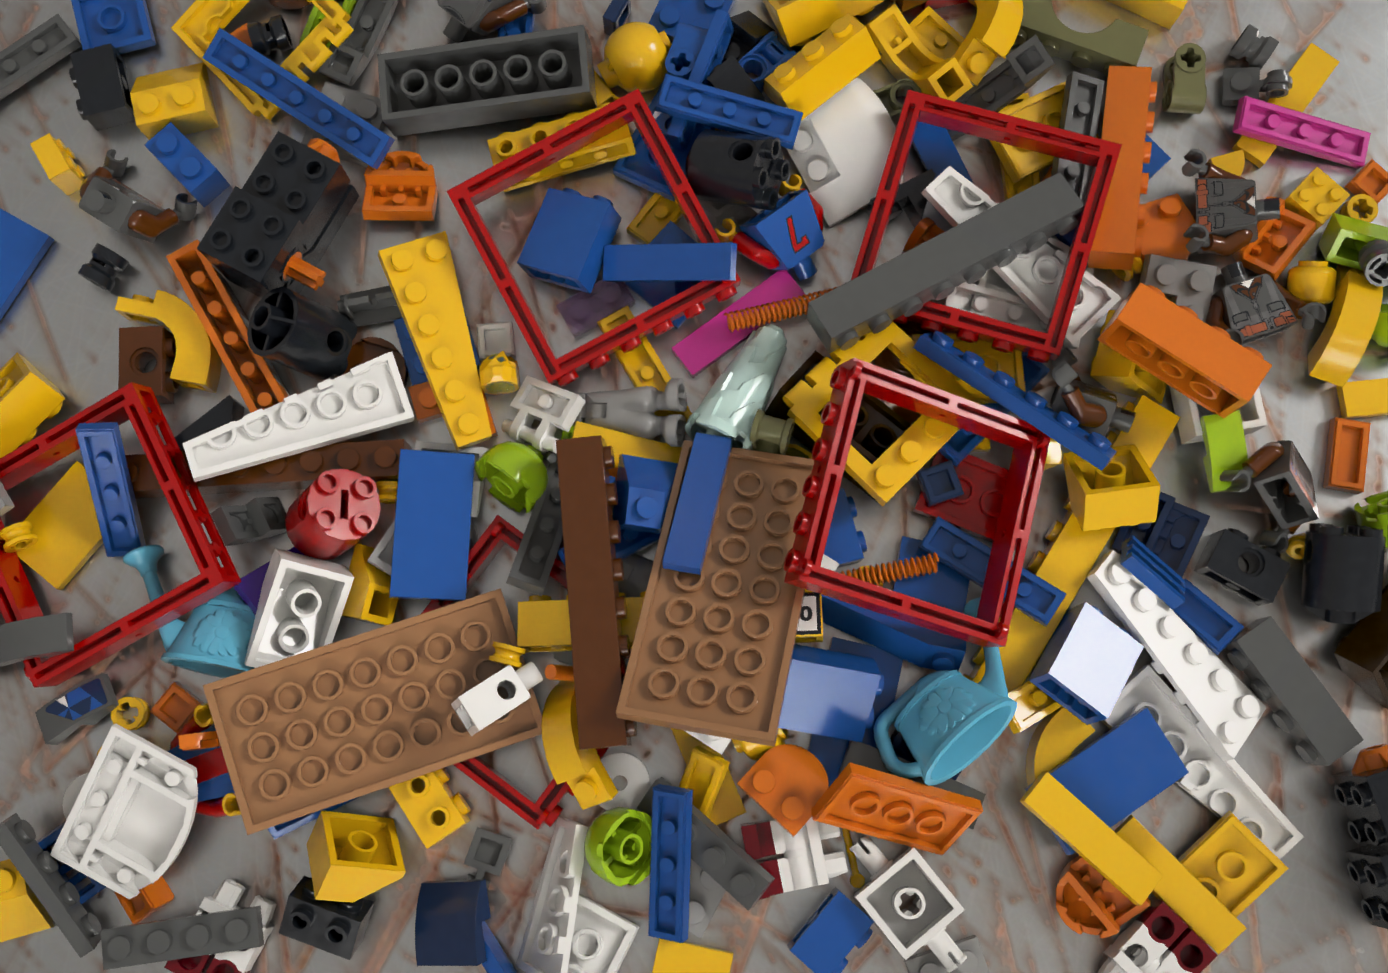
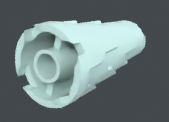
(741, 389)

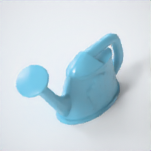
(215, 633)
(947, 719)

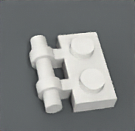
(545, 403)

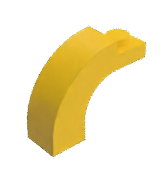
(990, 36)
(910, 59)
(1347, 328)
(196, 358)
(1054, 742)
(561, 745)

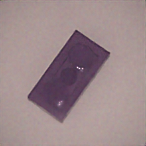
(585, 309)

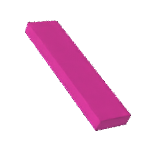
(1301, 132)
(714, 337)

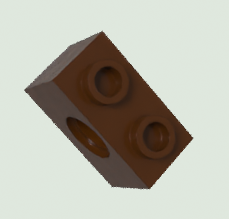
(139, 347)

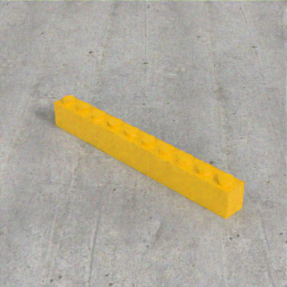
(1073, 552)

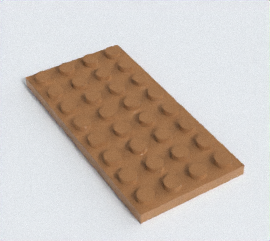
(722, 643)
(363, 712)

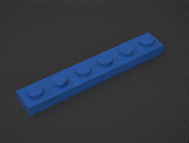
(298, 98)
(1027, 406)

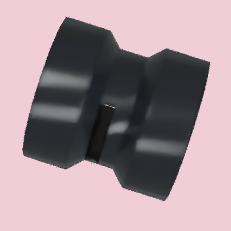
(270, 35)
(98, 274)

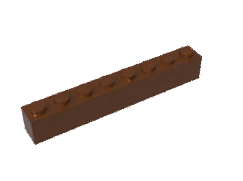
(369, 458)
(594, 590)

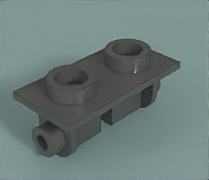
(369, 306)

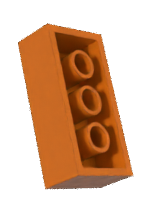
(1184, 351)

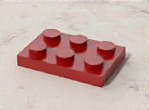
(981, 502)

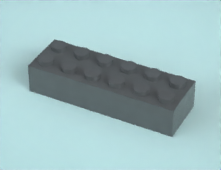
(487, 81)

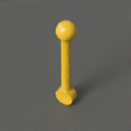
(856, 879)

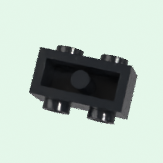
(325, 924)

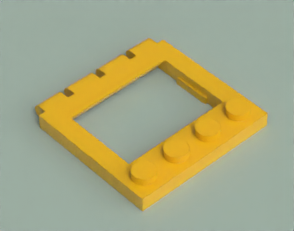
(205, 17)
(914, 446)

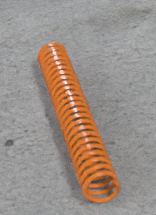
(773, 313)
(904, 570)

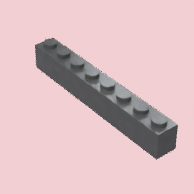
(944, 263)

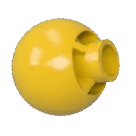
(635, 57)

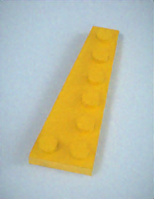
(433, 312)

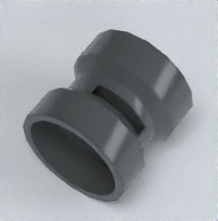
(1254, 48)
(1372, 259)

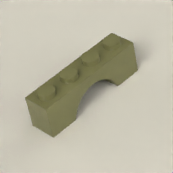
(1113, 46)

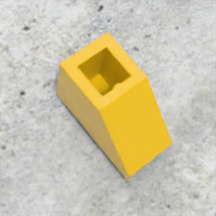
(369, 591)

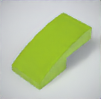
(1224, 447)

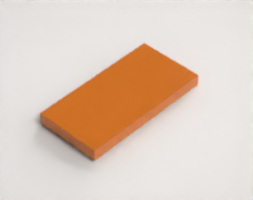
(896, 809)

